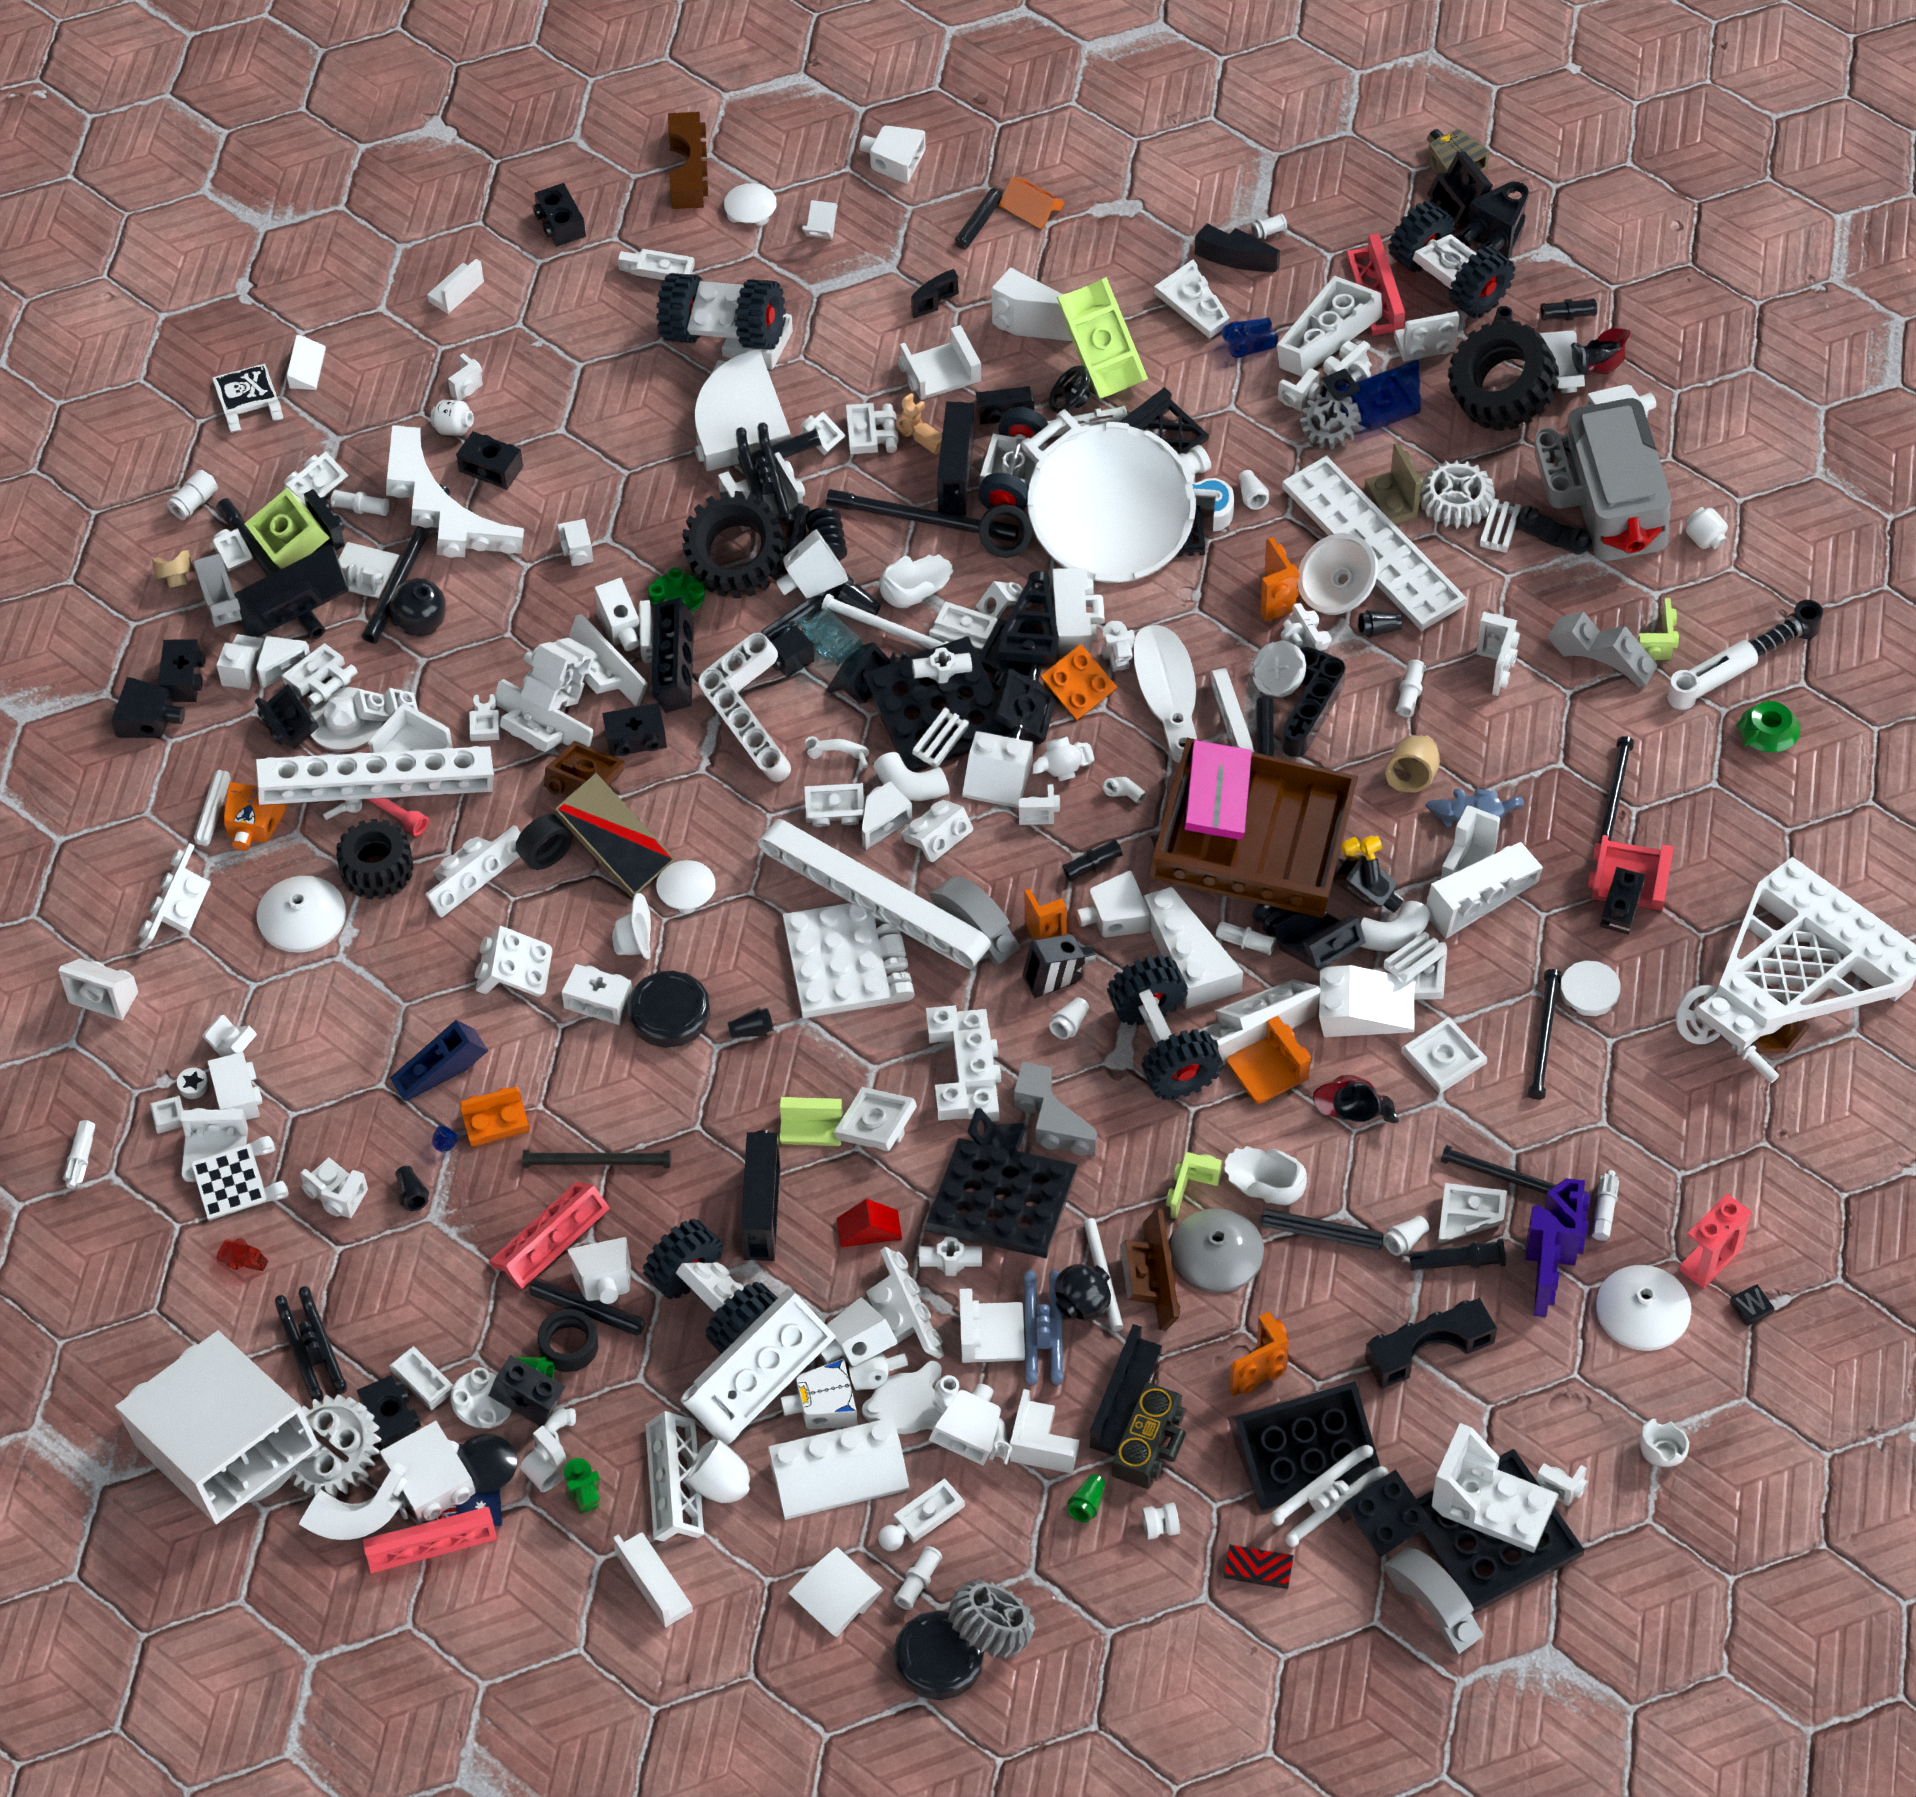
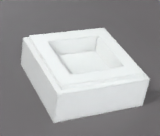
(167, 1114)

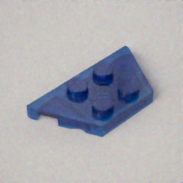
(1388, 396)

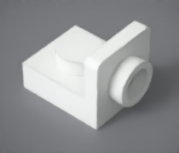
(828, 432)
(232, 548)
(1039, 810)
(227, 1038)
(326, 1176)
(348, 1198)
(1558, 1481)

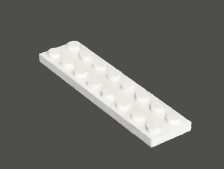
(1403, 569)

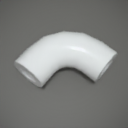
(912, 785)
(1399, 932)

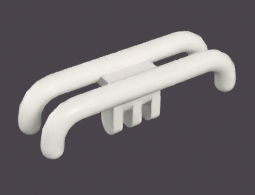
(1326, 1494)

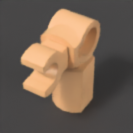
(912, 424)

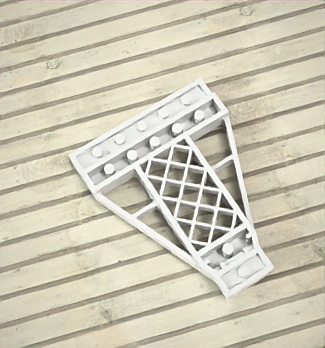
(1836, 931)

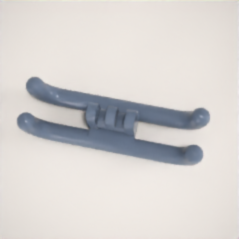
(1042, 1330)

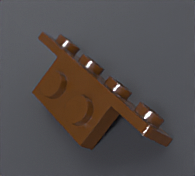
(1149, 1270)

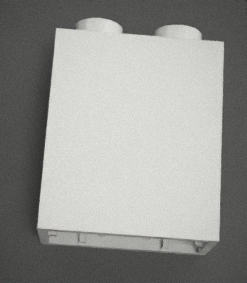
(217, 1426)

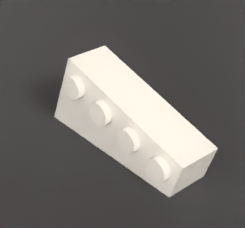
(1330, 320)
(1481, 888)
(1199, 956)

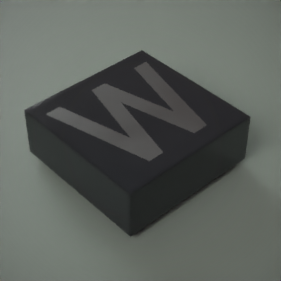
(1752, 1305)

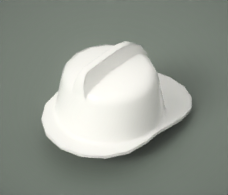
(633, 930)

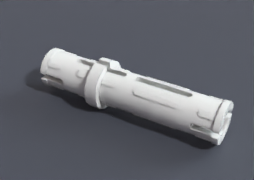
(1116, 415)

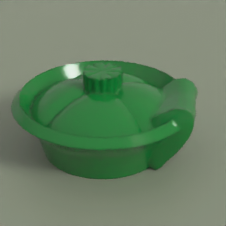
(1769, 727)

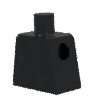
(144, 710)

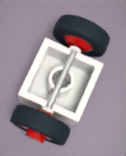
(1006, 465)

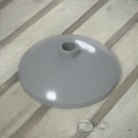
(1214, 1264)

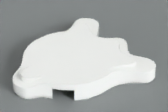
(907, 1400)

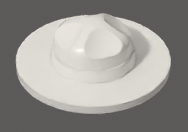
(339, 723)

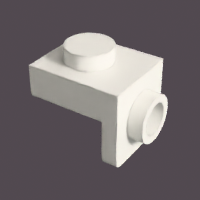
(467, 379)
(1298, 395)

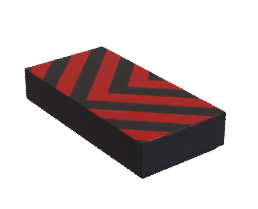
(1258, 1566)

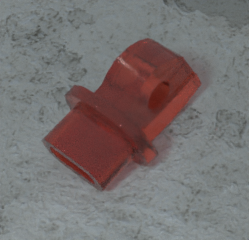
(239, 1254)

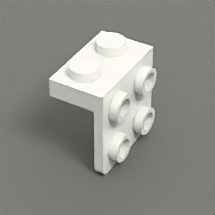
(1560, 345)
(1498, 641)
(513, 961)
(210, 1134)

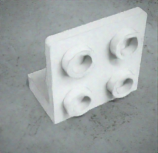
(1428, 336)
(991, 1330)

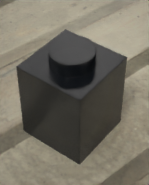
(794, 652)

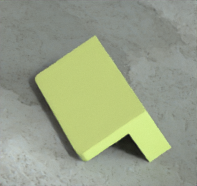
(810, 1121)

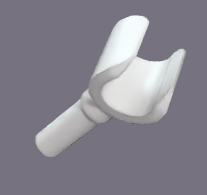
(350, 805)

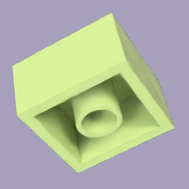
(287, 529)

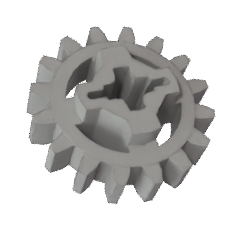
(1336, 428)

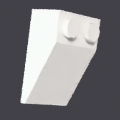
(1027, 308)
(1364, 1002)

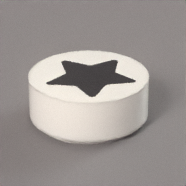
(192, 1083)

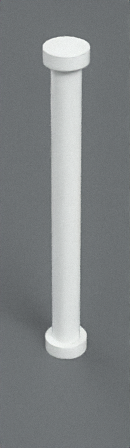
(880, 623)

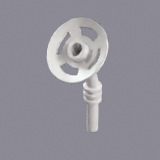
(1702, 1037)

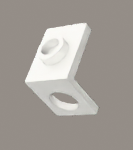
(821, 220)
(1004, 594)

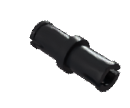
(1568, 309)
(1092, 860)

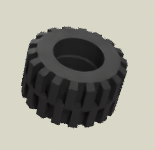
(377, 877)

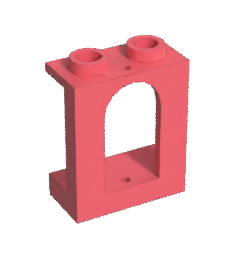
(1716, 1241)

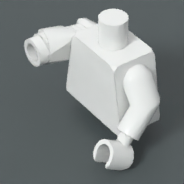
(969, 1422)

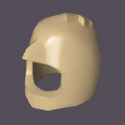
(1416, 757)

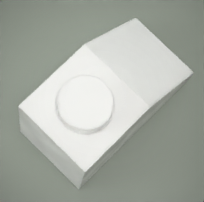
(884, 813)

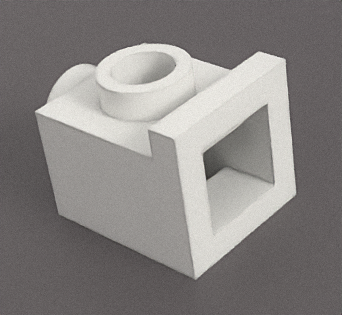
(575, 542)

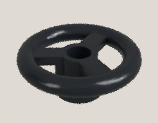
(1074, 392)

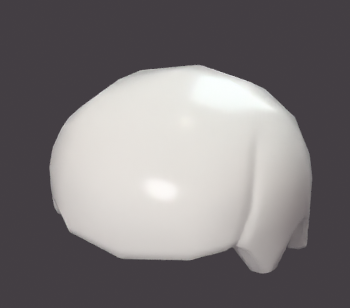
(1663, 1444)

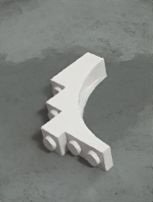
(432, 507)

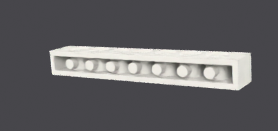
(374, 775)

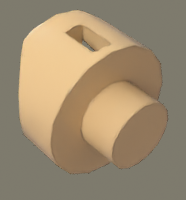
(174, 570)

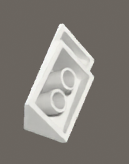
(1247, 1019)

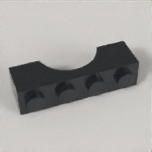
(1464, 1327)

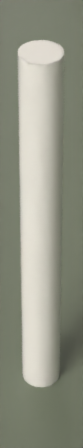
(1099, 1259)

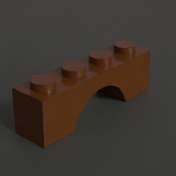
(687, 181)

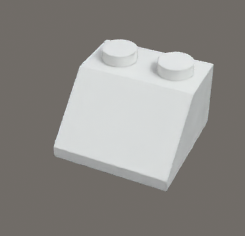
(997, 769)
(98, 987)

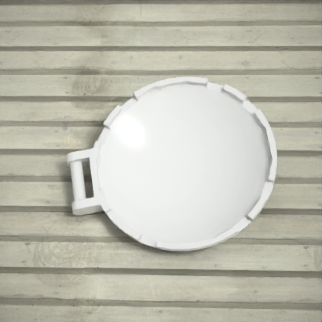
(1109, 499)

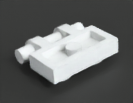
(863, 432)
(314, 669)

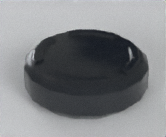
(668, 1009)
(934, 1658)

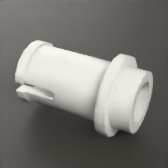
(1269, 226)

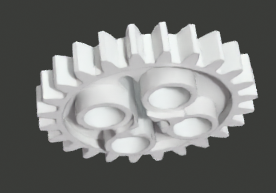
(349, 1422)

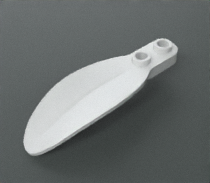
(1167, 683)

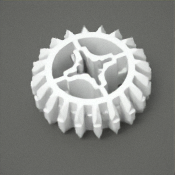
(1457, 486)

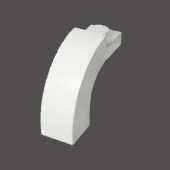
(347, 1521)

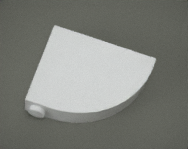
(732, 398)

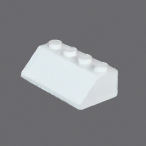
(838, 1468)

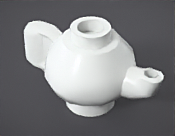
(1064, 758)

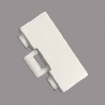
(1071, 596)

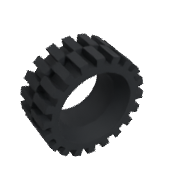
(723, 515)

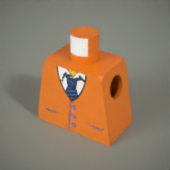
(247, 819)

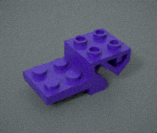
(1556, 1237)

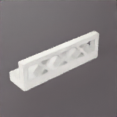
(666, 1474)

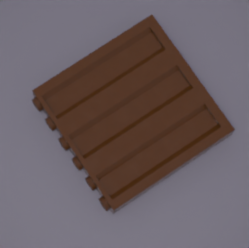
(1288, 843)

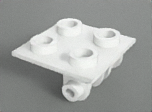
(366, 568)

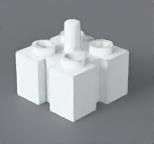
(556, 673)

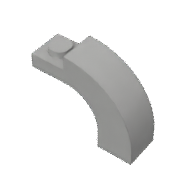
(216, 590)
(977, 909)
(1438, 1593)

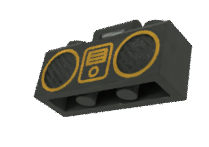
(1141, 1444)

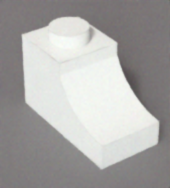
(239, 661)

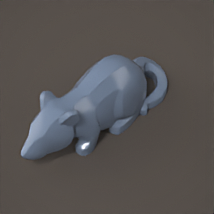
(1482, 799)

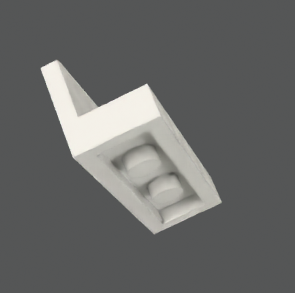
(652, 1578)

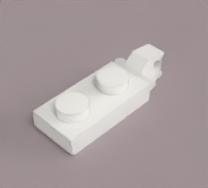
(655, 263)

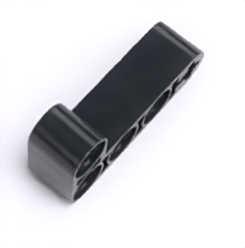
(1324, 684)

